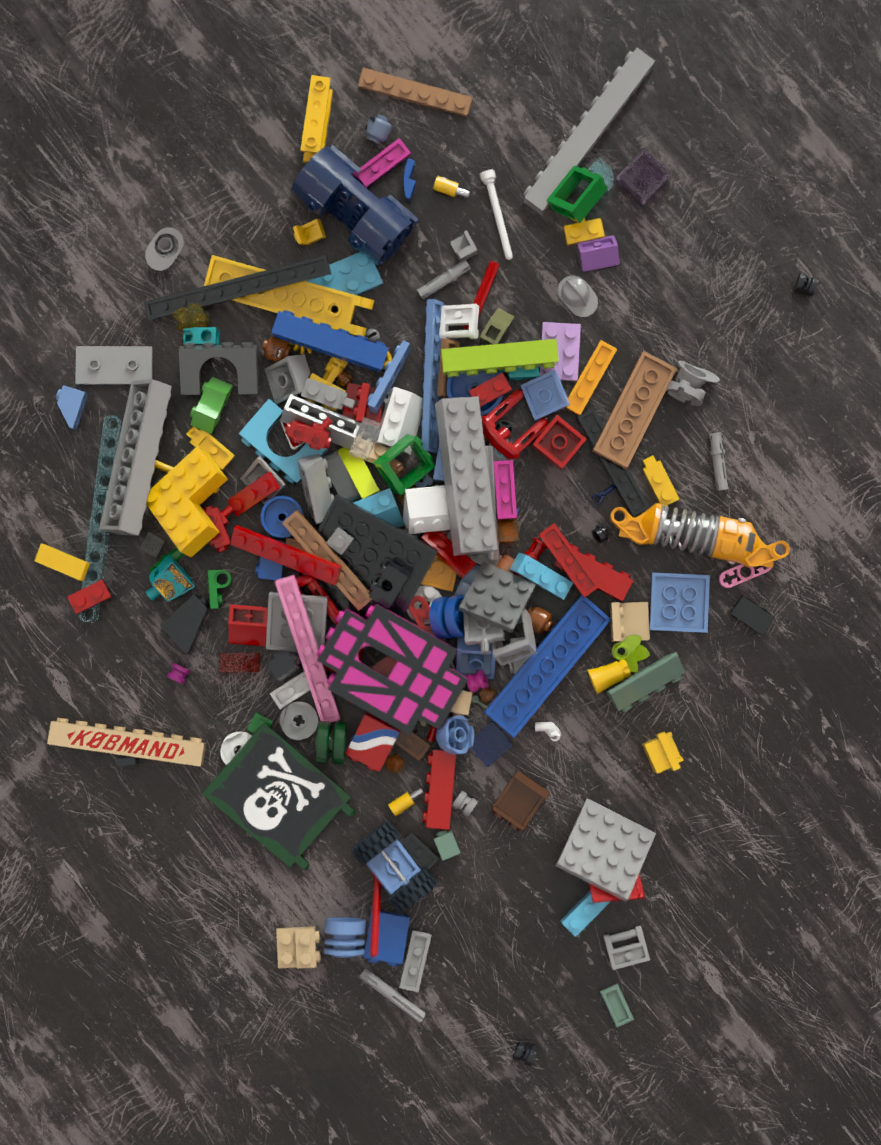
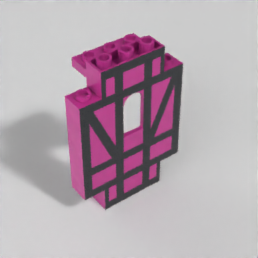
(419, 683)

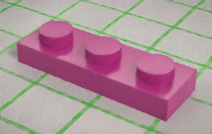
(383, 163)
(505, 489)

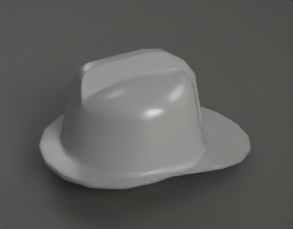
(164, 249)
(577, 296)
(695, 375)

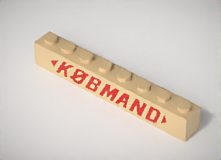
(127, 743)

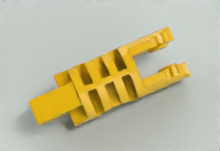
(333, 369)

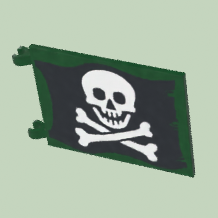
(277, 795)

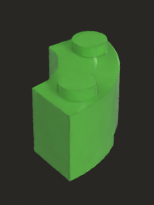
(210, 406)

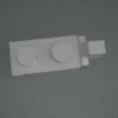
(326, 395)

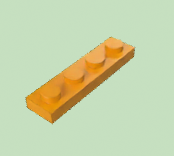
(590, 377)

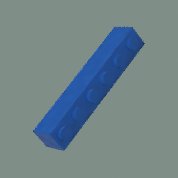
(329, 341)

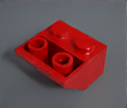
(247, 625)

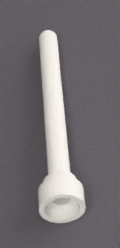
(488, 178)

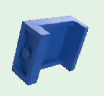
(392, 938)

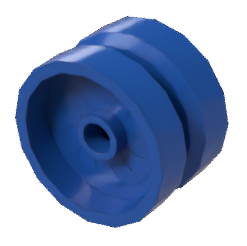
(272, 513)
(446, 618)

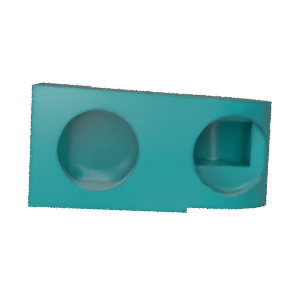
(201, 335)

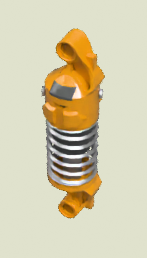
(717, 536)

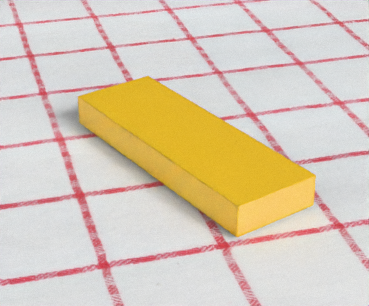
(62, 562)

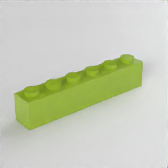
(500, 357)

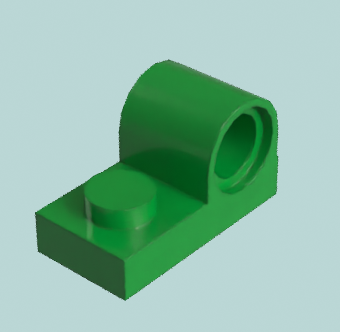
(216, 598)

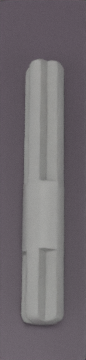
(392, 995)

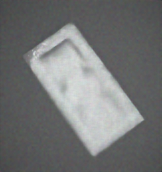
(365, 438)

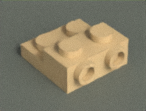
(298, 947)

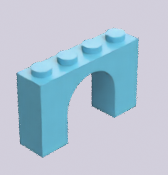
(257, 433)

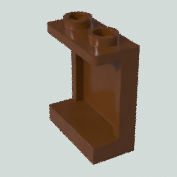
(519, 801)

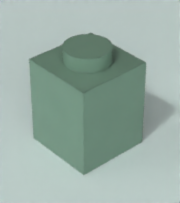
(446, 844)

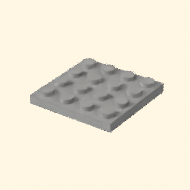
(606, 849)

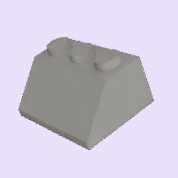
(315, 485)

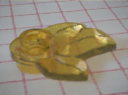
(191, 317)

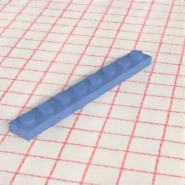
(432, 349)

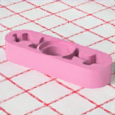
(742, 579)

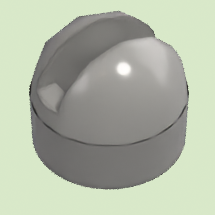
(374, 338)

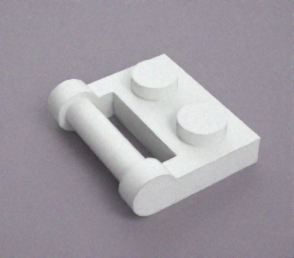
(459, 315)

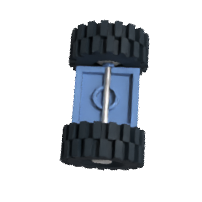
(393, 867)

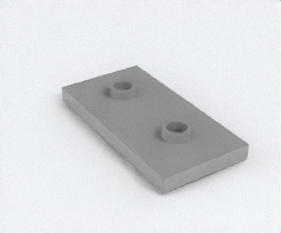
(113, 364)

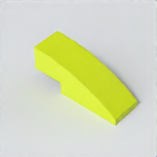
(359, 473)

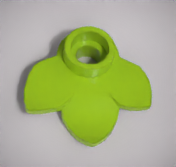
(633, 651)

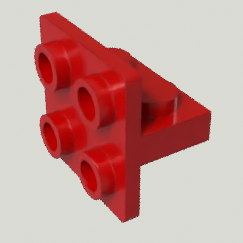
(360, 394)

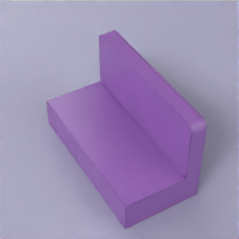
(598, 253)

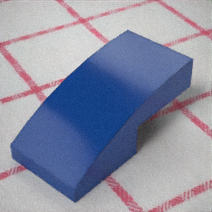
(409, 184)

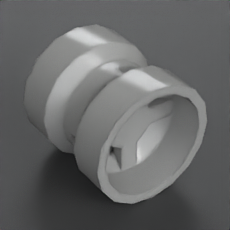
(460, 801)

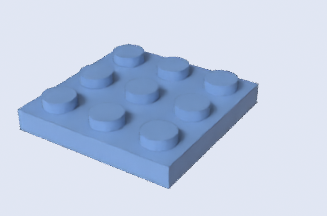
(679, 602)

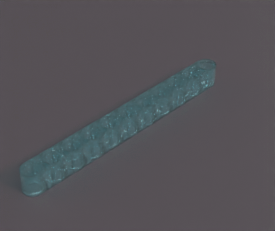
(97, 510)

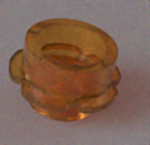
(344, 379)
(487, 694)
(394, 763)

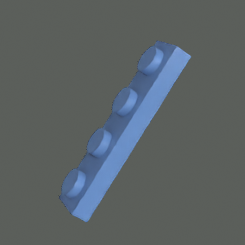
(391, 372)

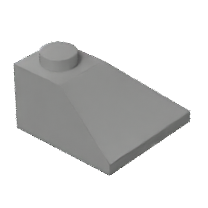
(287, 377)

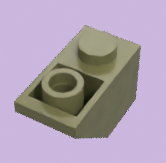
(496, 327)

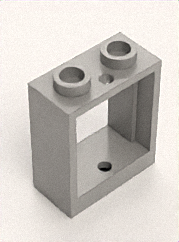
(519, 649)

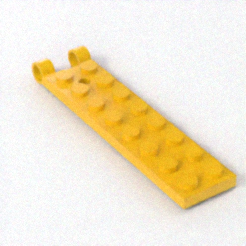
(300, 298)

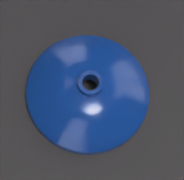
(460, 386)

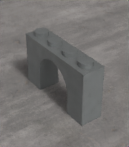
(242, 356)

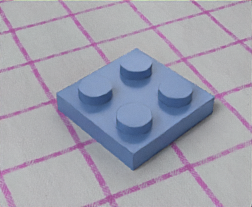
(545, 395)

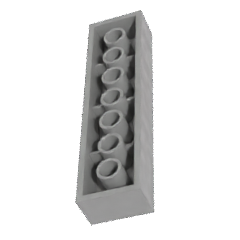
(135, 457)
(466, 476)

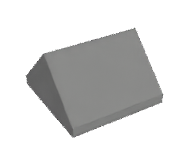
(256, 471)

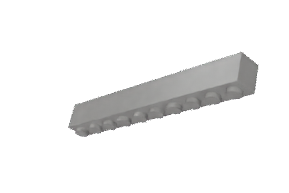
(590, 129)

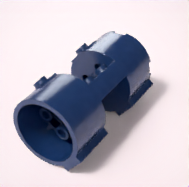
(331, 185)

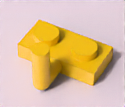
(583, 231)

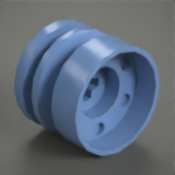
(344, 936)

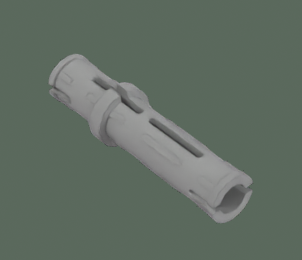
(445, 278)
(718, 461)

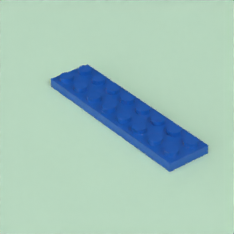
(548, 667)

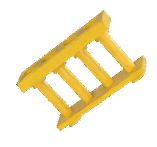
(316, 116)

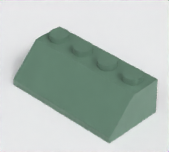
(646, 681)

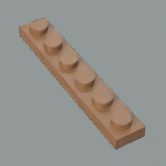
(415, 92)
(316, 545)

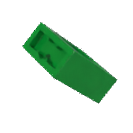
(585, 202)
(382, 464)

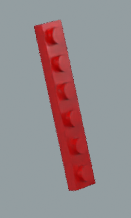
(286, 555)

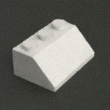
(400, 417)
(426, 510)

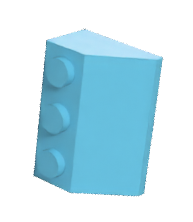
(383, 506)

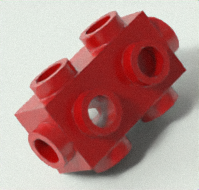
(314, 434)
(219, 519)

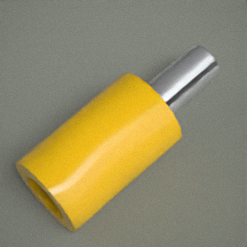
(449, 187)
(404, 802)

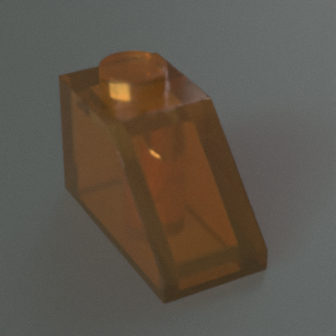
(507, 531)

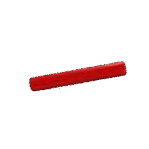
(485, 287)

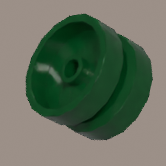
(330, 742)

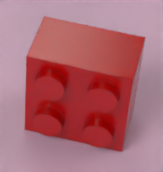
(559, 442)

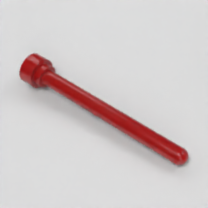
(375, 917)

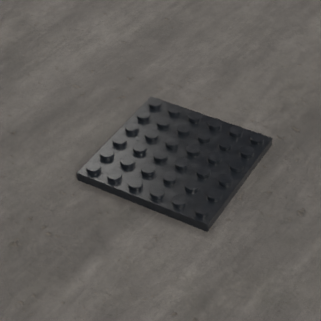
(373, 545)

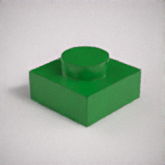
(257, 722)

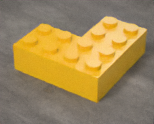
(178, 500)

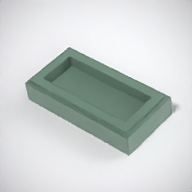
(616, 1005)

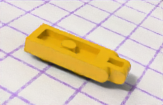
(208, 443)
(659, 481)

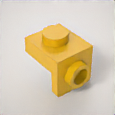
(309, 232)

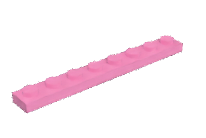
(307, 648)

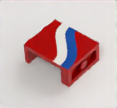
(372, 742)

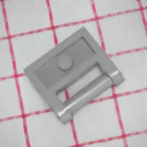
(627, 954)

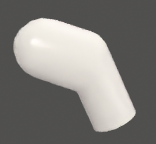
(550, 728)

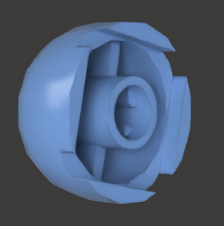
(455, 735)

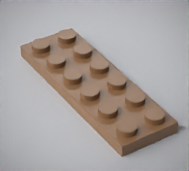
(634, 410)

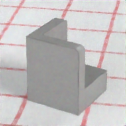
(464, 247)

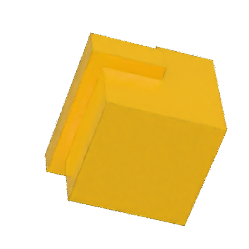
(662, 753)

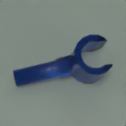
(604, 493)

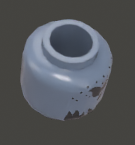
(378, 128)

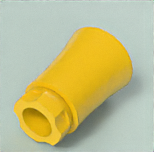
(608, 675)

